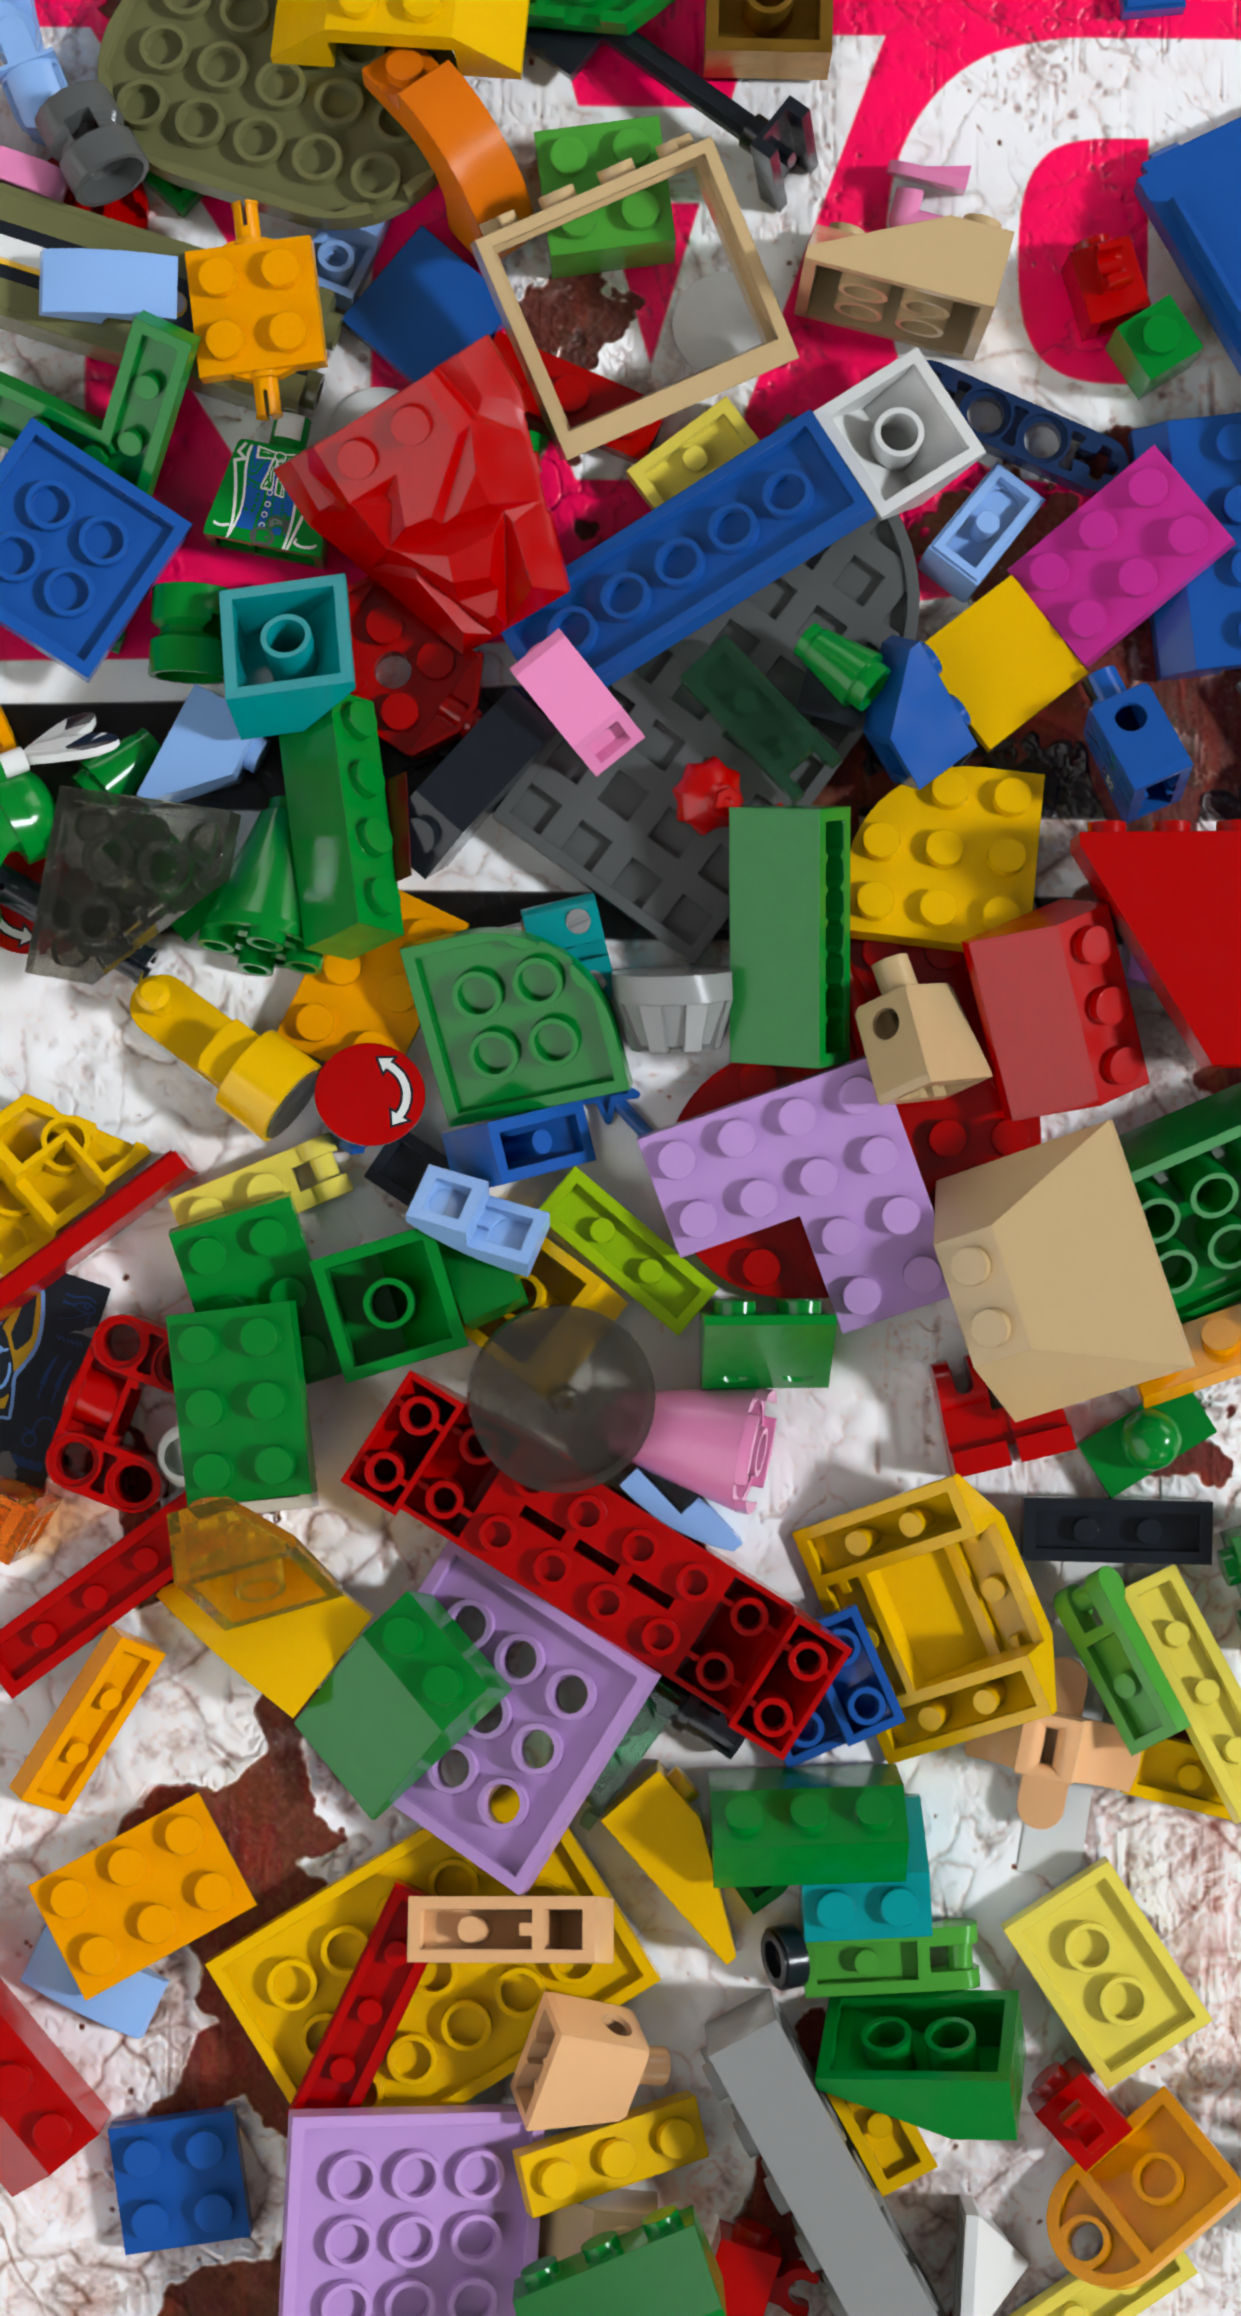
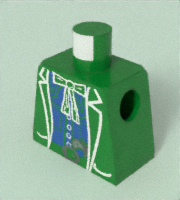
(253, 507)

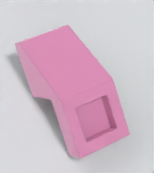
(577, 702)

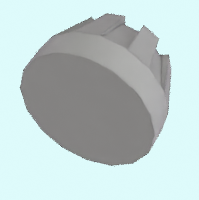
(673, 1006)

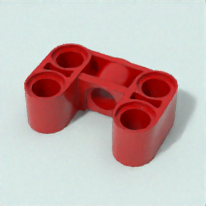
(101, 1410)

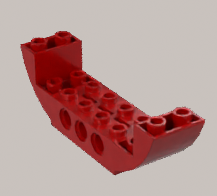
(606, 1568)

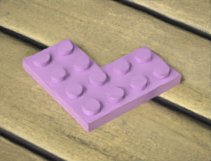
(815, 1154)

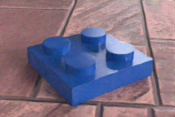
(180, 2179)

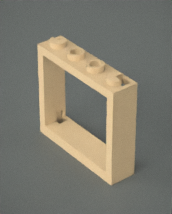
(617, 183)

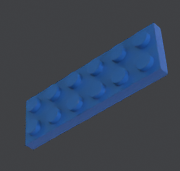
(702, 551)

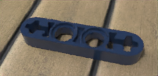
(1019, 417)

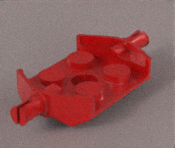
(444, 685)

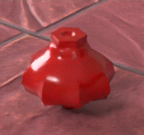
(707, 794)

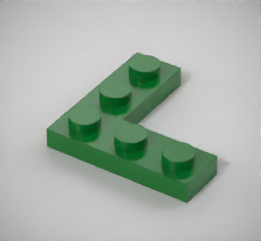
(140, 409)

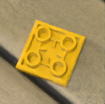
(1004, 662)

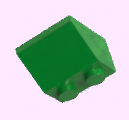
(388, 1304)

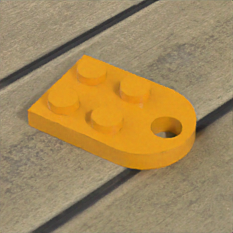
(1144, 2196)

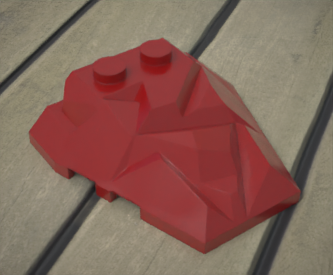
(441, 499)

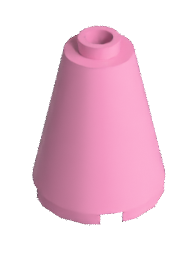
(712, 1442)

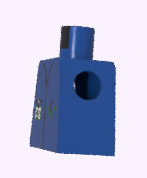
(1134, 745)

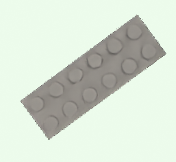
(813, 2165)

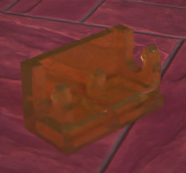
(23, 1520)

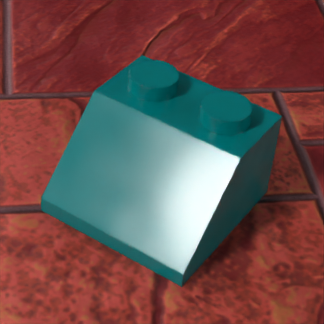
(286, 653)
(876, 1908)

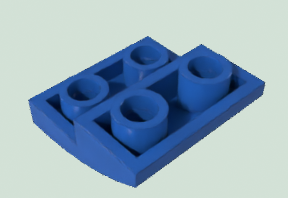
(858, 1699)

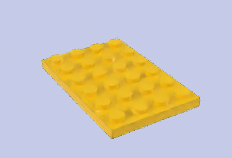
(463, 2017)

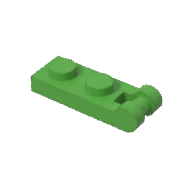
(1120, 1660)
(894, 1963)

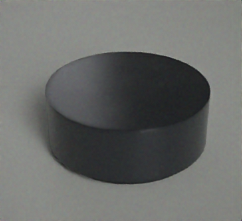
(785, 1956)

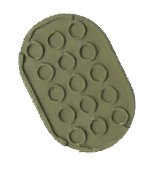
(242, 128)

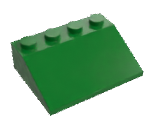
(1191, 1197)

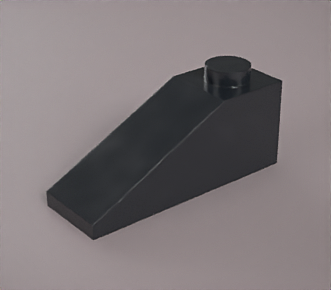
(474, 779)

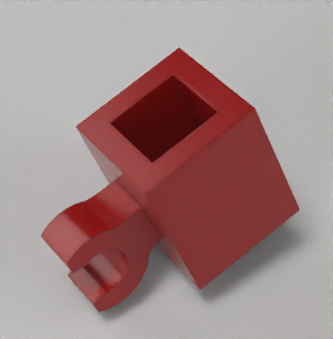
(1104, 284)
(1077, 2112)
(751, 2270)

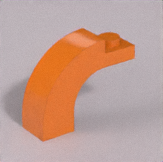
(454, 136)

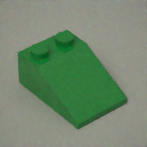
(400, 1701)
(929, 2059)

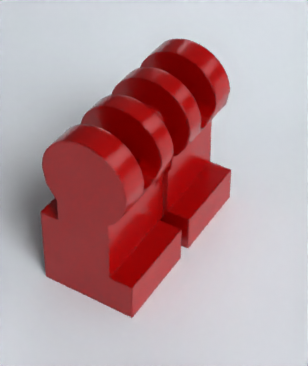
(979, 1436)

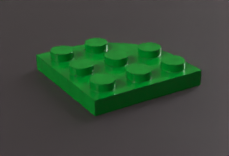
(512, 1023)

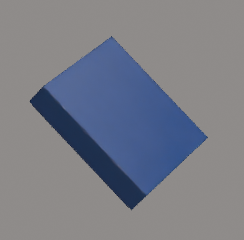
(423, 308)

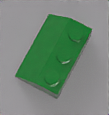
(808, 1825)
(644, 2272)

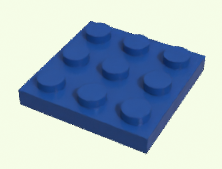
(76, 549)

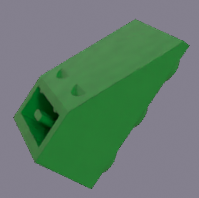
(766, 1346)

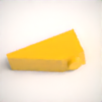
(668, 1840)

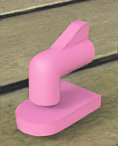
(908, 200)

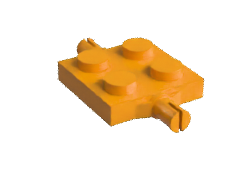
(256, 309)

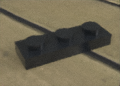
(1116, 1530)

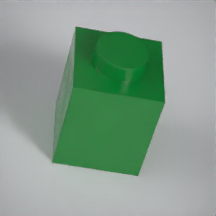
(1153, 346)

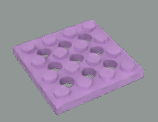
(581, 1740)

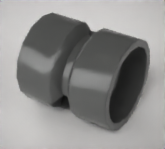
(91, 143)

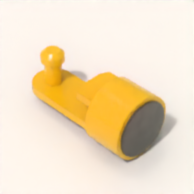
(258, 1077)

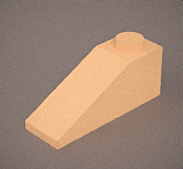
(511, 1929)

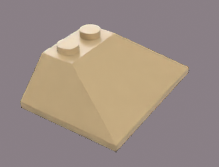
(1057, 1274)

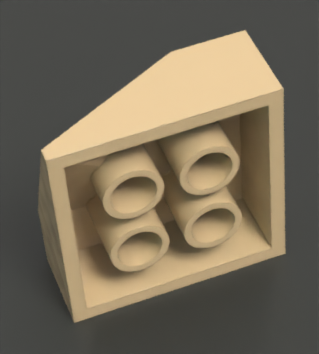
(908, 282)

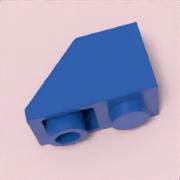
(914, 719)

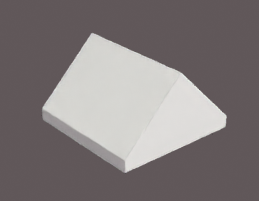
(900, 435)

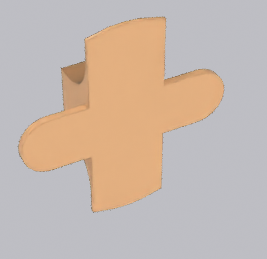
(1059, 1751)

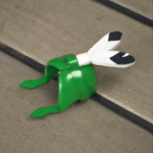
(25, 800)

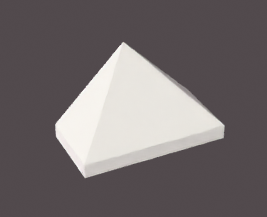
(984, 2264)

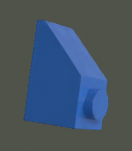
(522, 1145)

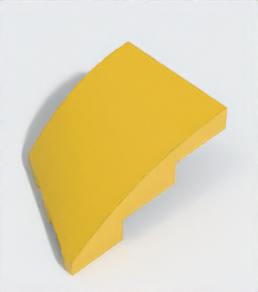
(53, 1174)
(281, 1654)

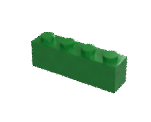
(341, 832)

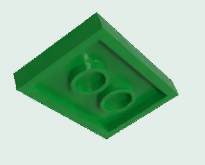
(257, 1259)
(242, 1402)

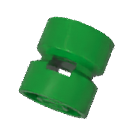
(189, 634)

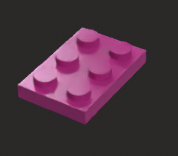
(1121, 556)

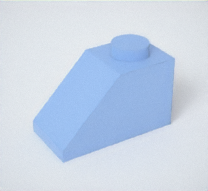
(202, 752)

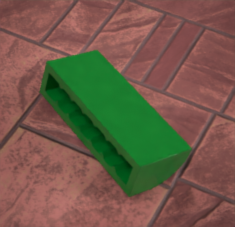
(790, 935)

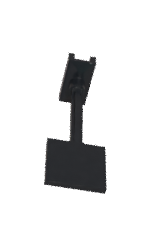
(773, 143)

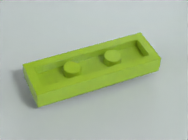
(627, 1251)

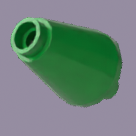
(258, 906)

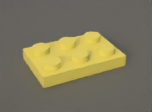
(1106, 1972)

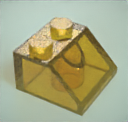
(243, 1564)

